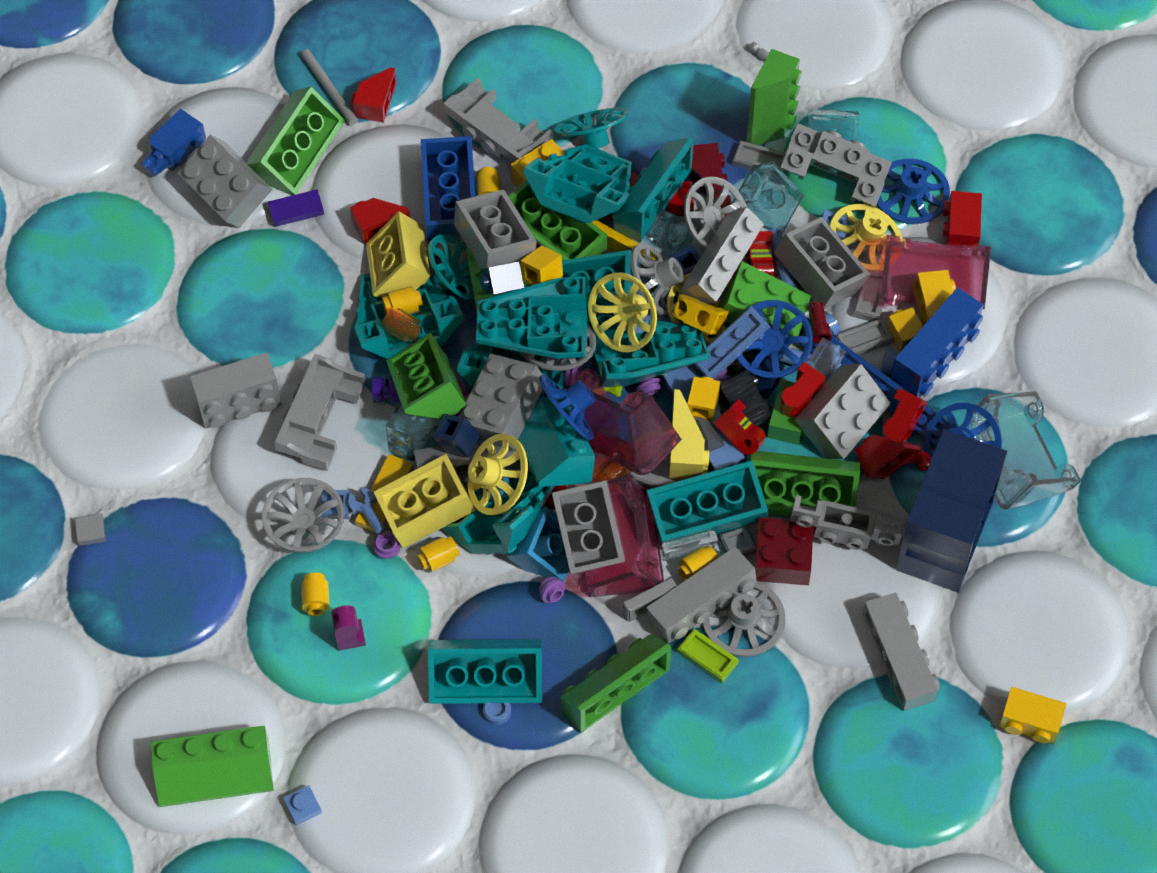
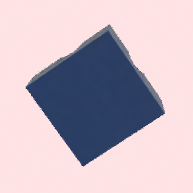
(951, 510)

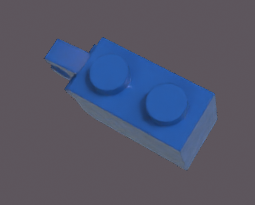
(174, 143)

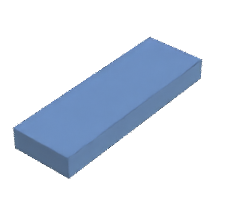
(733, 342)

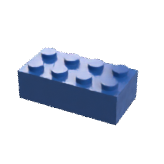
(446, 179)
(938, 343)

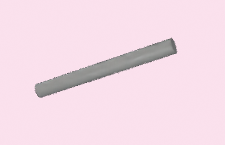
(329, 87)

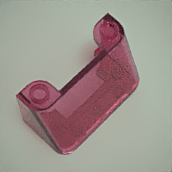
(904, 259)
(630, 432)
(639, 541)

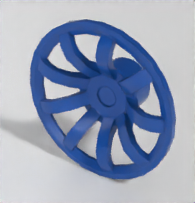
(914, 186)
(775, 341)
(577, 396)
(964, 428)

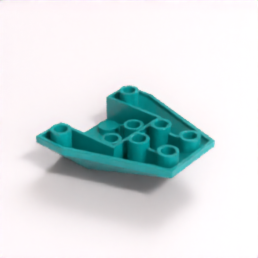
(538, 319)
(668, 350)

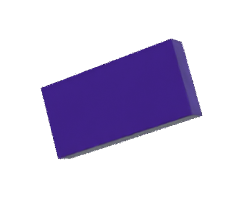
(296, 208)

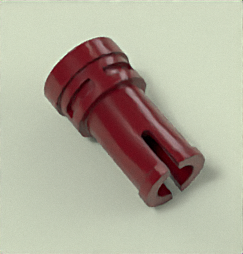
(819, 326)

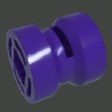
(384, 390)

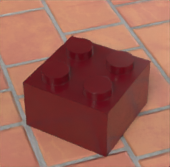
(783, 552)

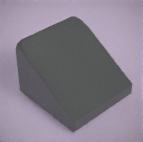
(710, 434)

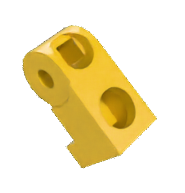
(699, 314)

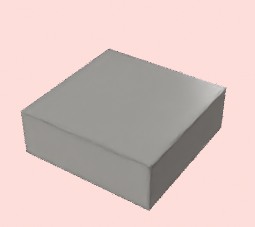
(90, 529)
(740, 539)

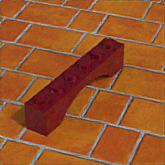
(708, 163)

